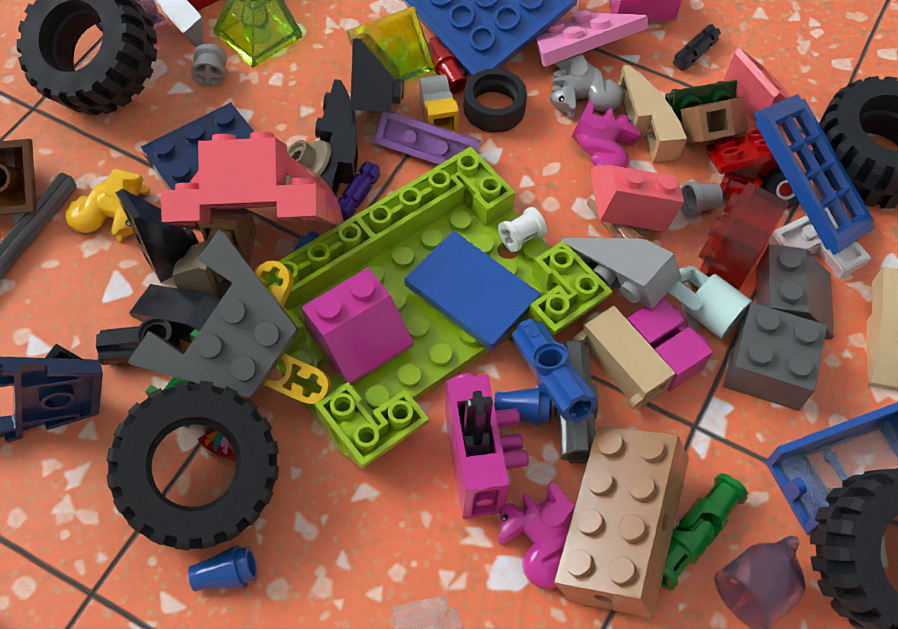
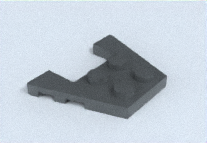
(239, 338)

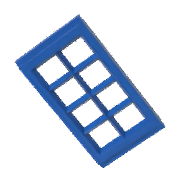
(848, 229)

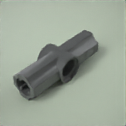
(578, 437)

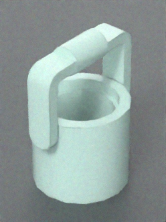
(714, 305)

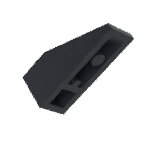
(159, 242)
(180, 307)

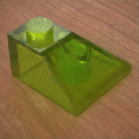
(256, 28)
(401, 39)

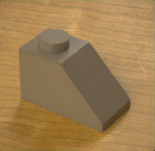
(196, 276)

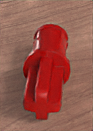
(447, 64)

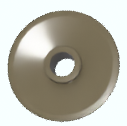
(312, 155)

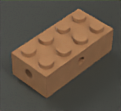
(623, 521)

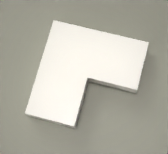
(803, 235)

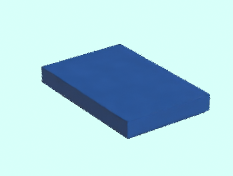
(472, 290)

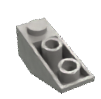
(632, 266)

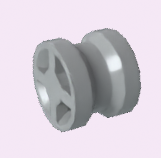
(209, 64)

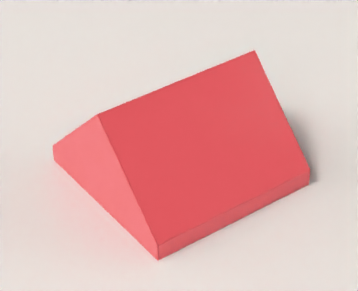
(754, 83)

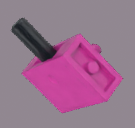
(478, 445)

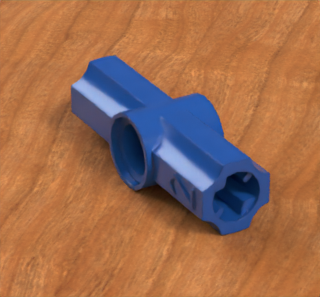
(554, 370)

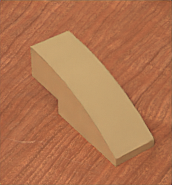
(652, 116)
(883, 331)

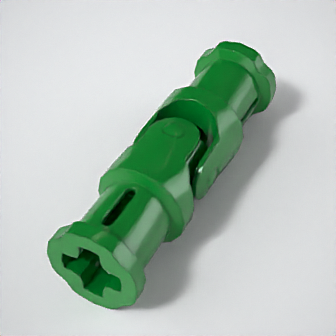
(701, 526)

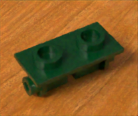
(700, 95)

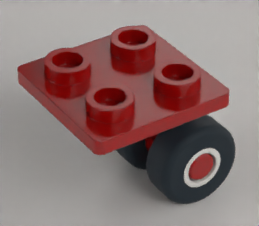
(751, 151)

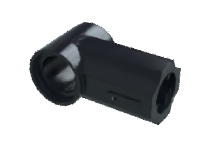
(119, 344)

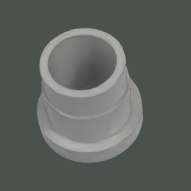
(700, 198)

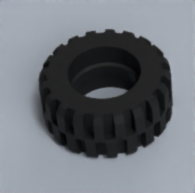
(113, 74)
(852, 113)
(144, 429)
(851, 549)

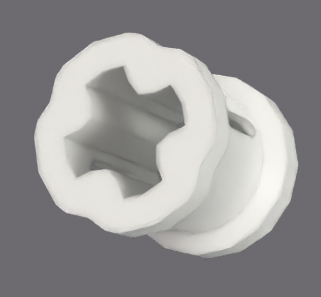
(522, 229)

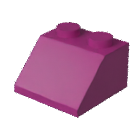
(357, 326)

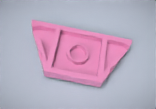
(585, 32)

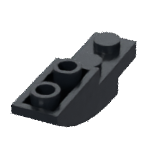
(340, 131)

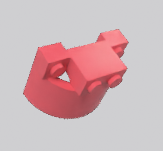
(249, 175)

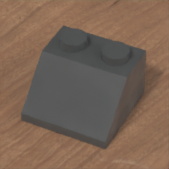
(795, 284)

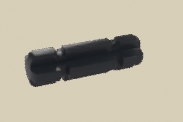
(696, 47)

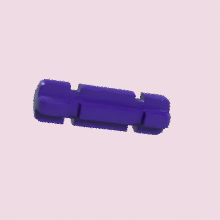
(358, 189)

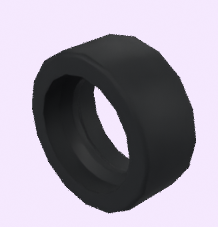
(495, 81)

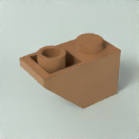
(715, 120)
(234, 223)

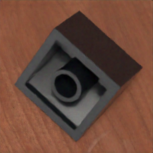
(374, 77)

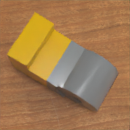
(438, 101)

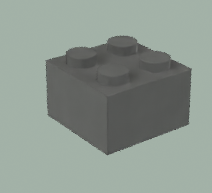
(775, 356)

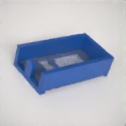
(821, 461)

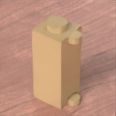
(625, 357)

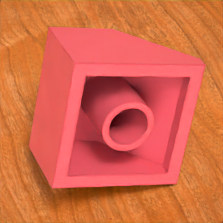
(636, 197)

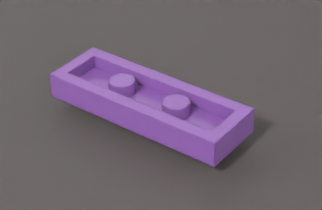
(421, 138)

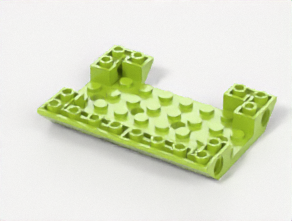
(391, 242)

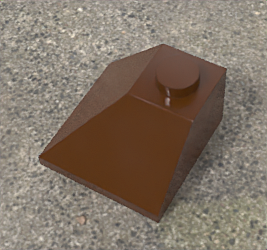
(17, 177)

